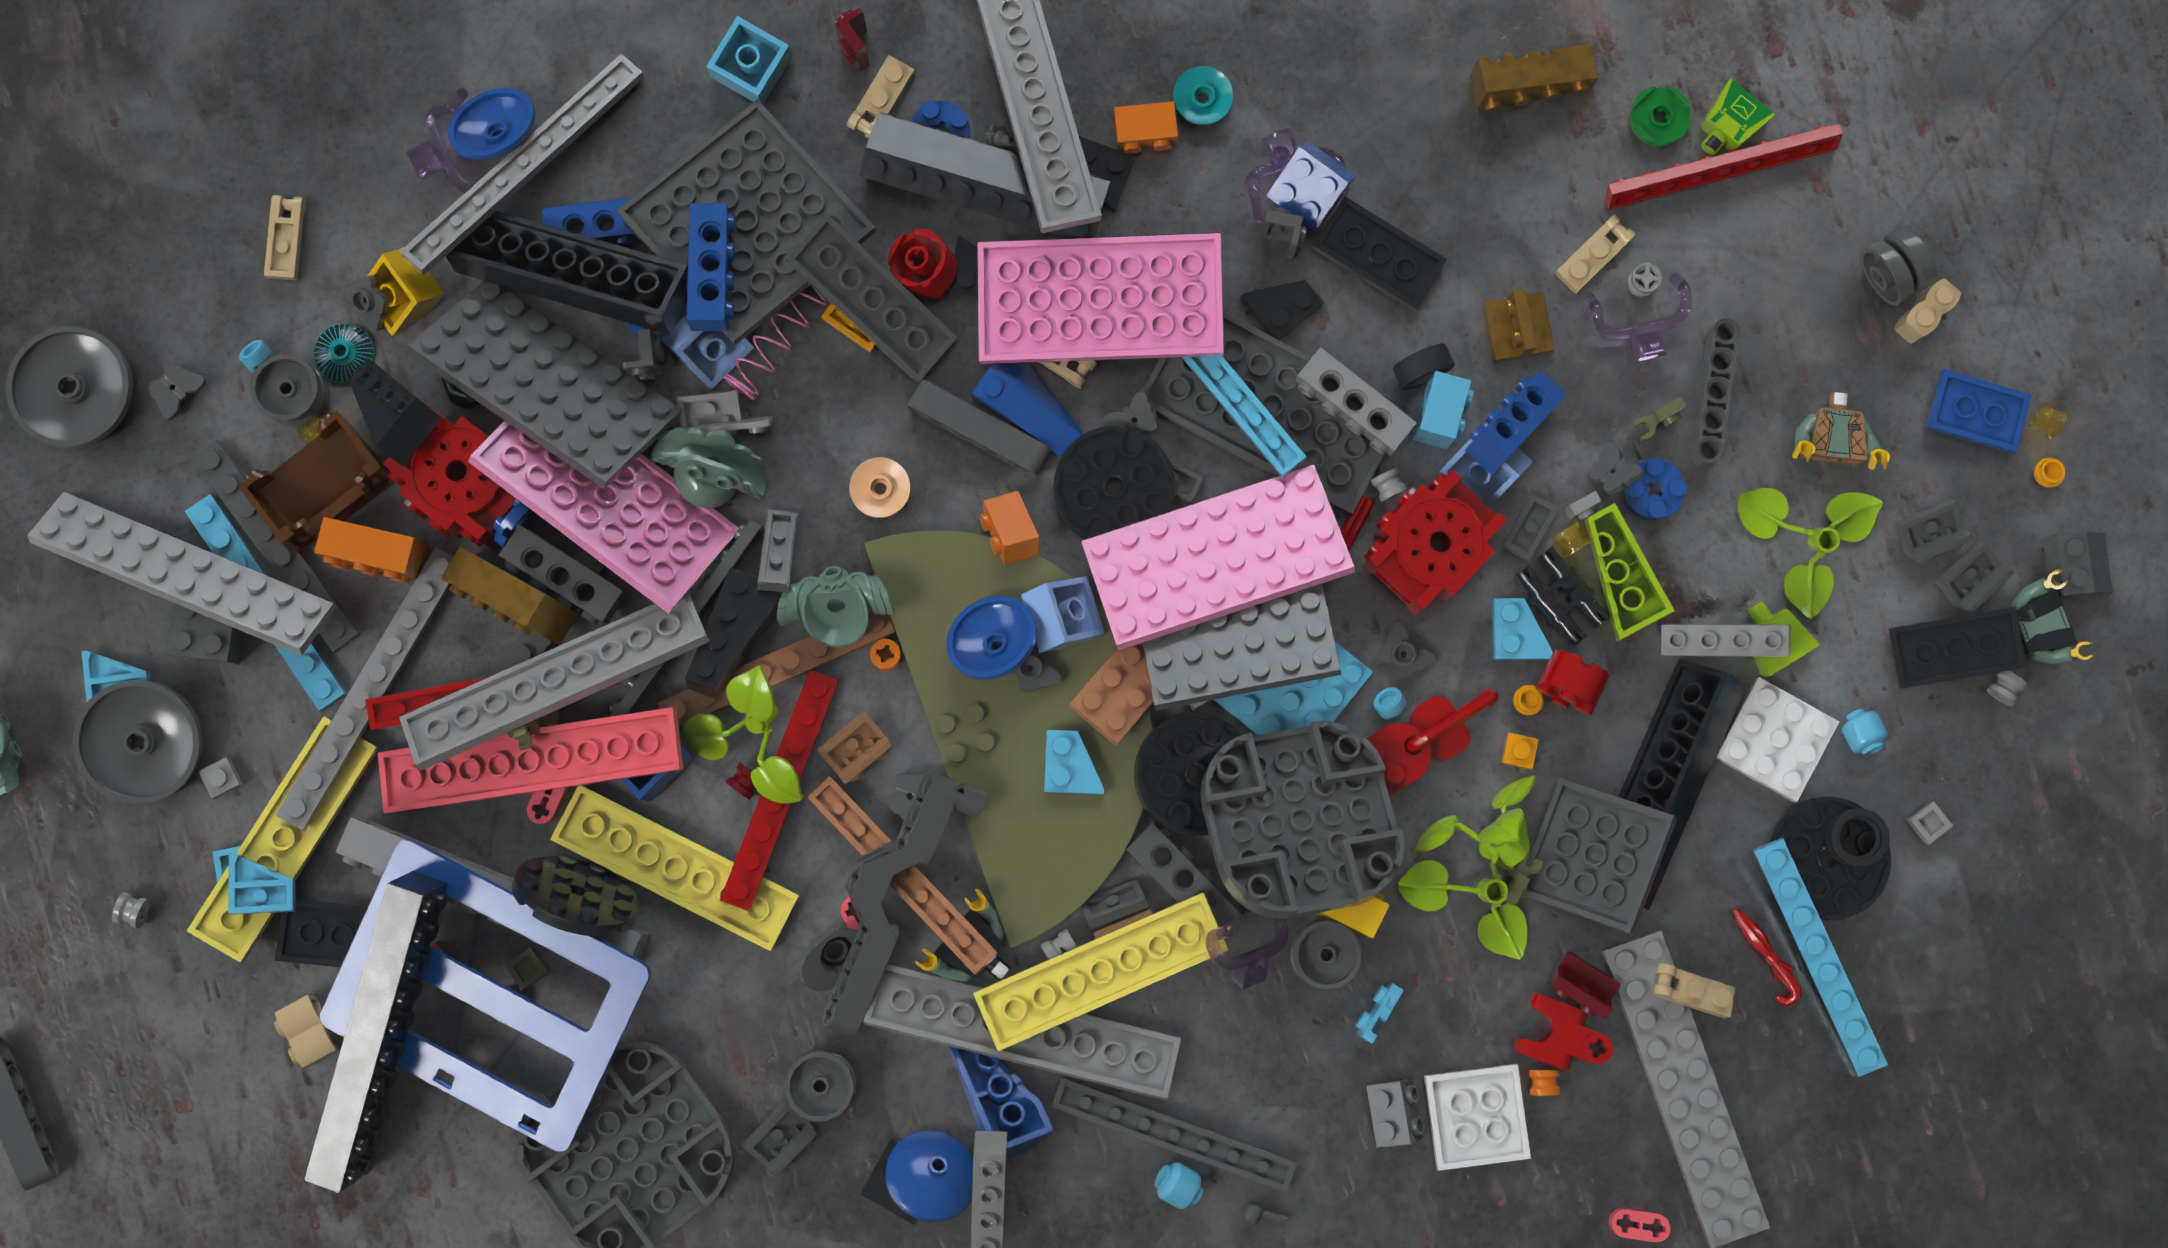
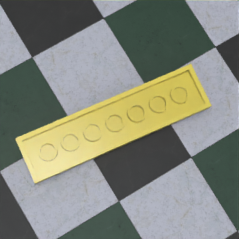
(278, 847)
(669, 865)
(1097, 972)

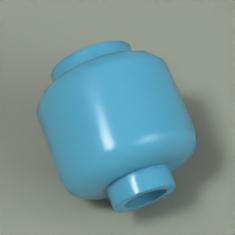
(1865, 732)
(1178, 1185)

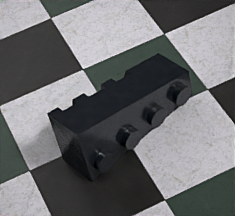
(391, 412)
(733, 630)

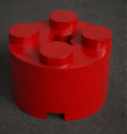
(922, 264)
(1572, 682)

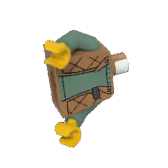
(1838, 436)

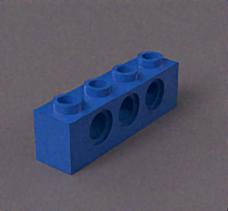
(592, 217)
(703, 222)
(1517, 420)

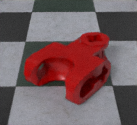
(1566, 1036)

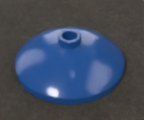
(491, 124)
(985, 627)
(922, 1189)

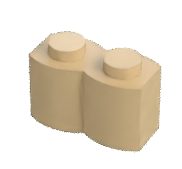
(1927, 311)
(305, 1032)

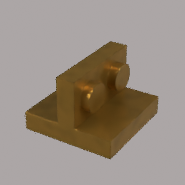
(1518, 326)

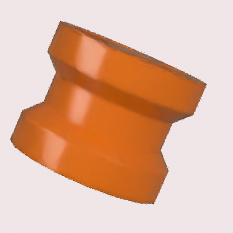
(891, 656)
(1544, 1082)

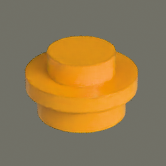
(2049, 472)
(1528, 700)

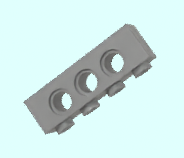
(1325, 366)
(1726, 640)
(988, 1189)

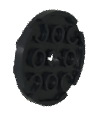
(1106, 455)
(1164, 766)
(1837, 889)
(601, 898)

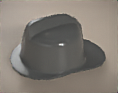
(827, 958)

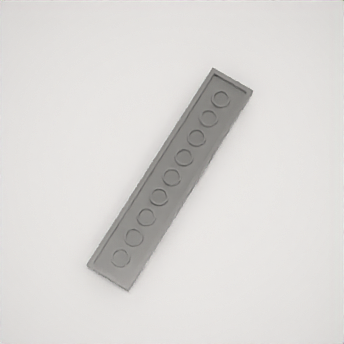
(1039, 113)
(182, 573)
(551, 681)
(1078, 1048)
(1686, 1094)

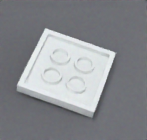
(1776, 739)
(1477, 1117)

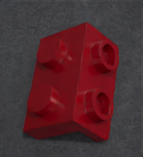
(849, 29)
(1584, 984)

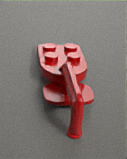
(1433, 732)

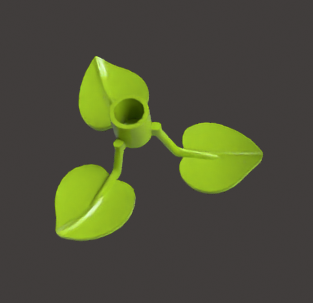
(1852, 521)
(750, 695)
(1503, 832)
(1500, 931)

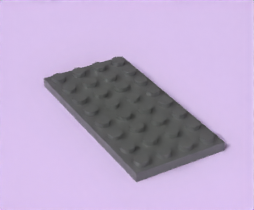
(1270, 371)
(545, 382)

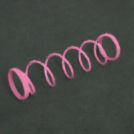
(742, 387)

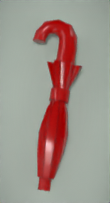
(1781, 970)

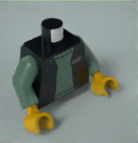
(2045, 625)
(988, 924)

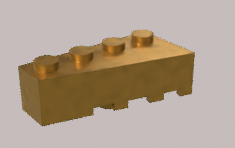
(1532, 77)
(508, 597)

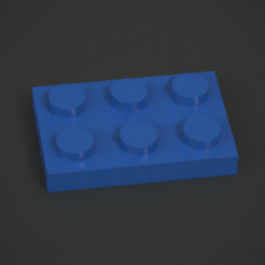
(1978, 411)

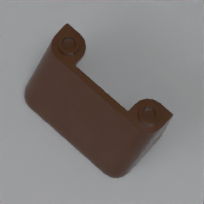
(324, 479)

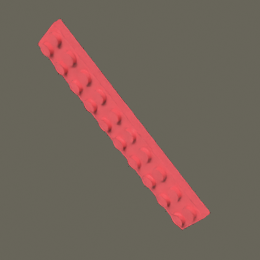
(559, 759)

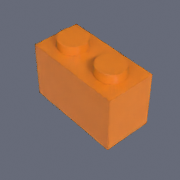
(1145, 127)
(1010, 528)

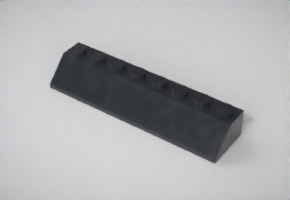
(959, 172)
(574, 271)
(1682, 747)

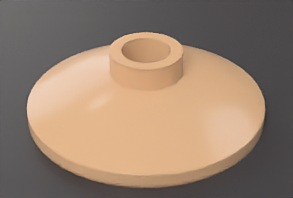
(876, 472)

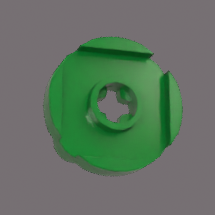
(1658, 133)

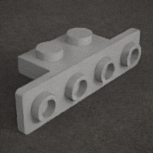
(717, 411)

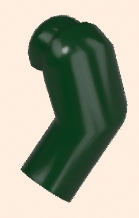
(458, 397)

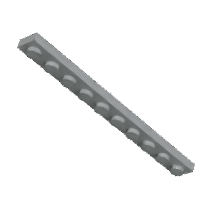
(521, 164)
(373, 682)

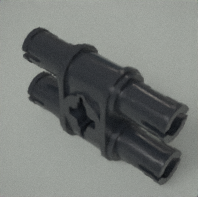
(1545, 595)

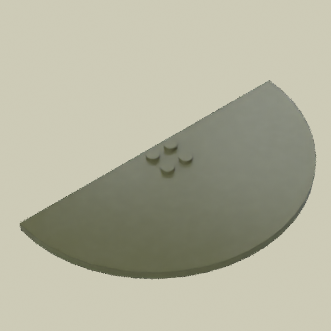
(1034, 846)

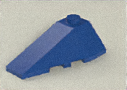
(1027, 404)
(1001, 1100)

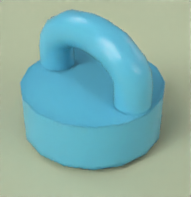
(255, 354)
(1390, 703)

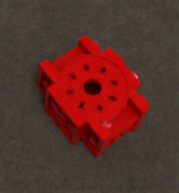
(434, 487)
(1440, 513)

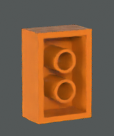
(370, 550)

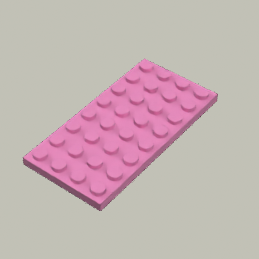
(1100, 298)
(632, 526)
(1217, 557)

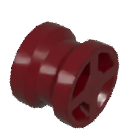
(742, 781)

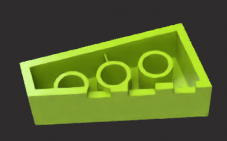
(1626, 577)

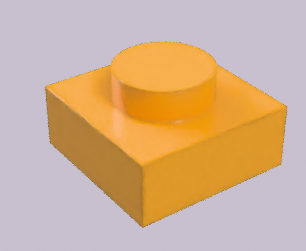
(1519, 751)

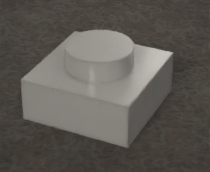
(1583, 507)
(220, 778)
(1929, 823)

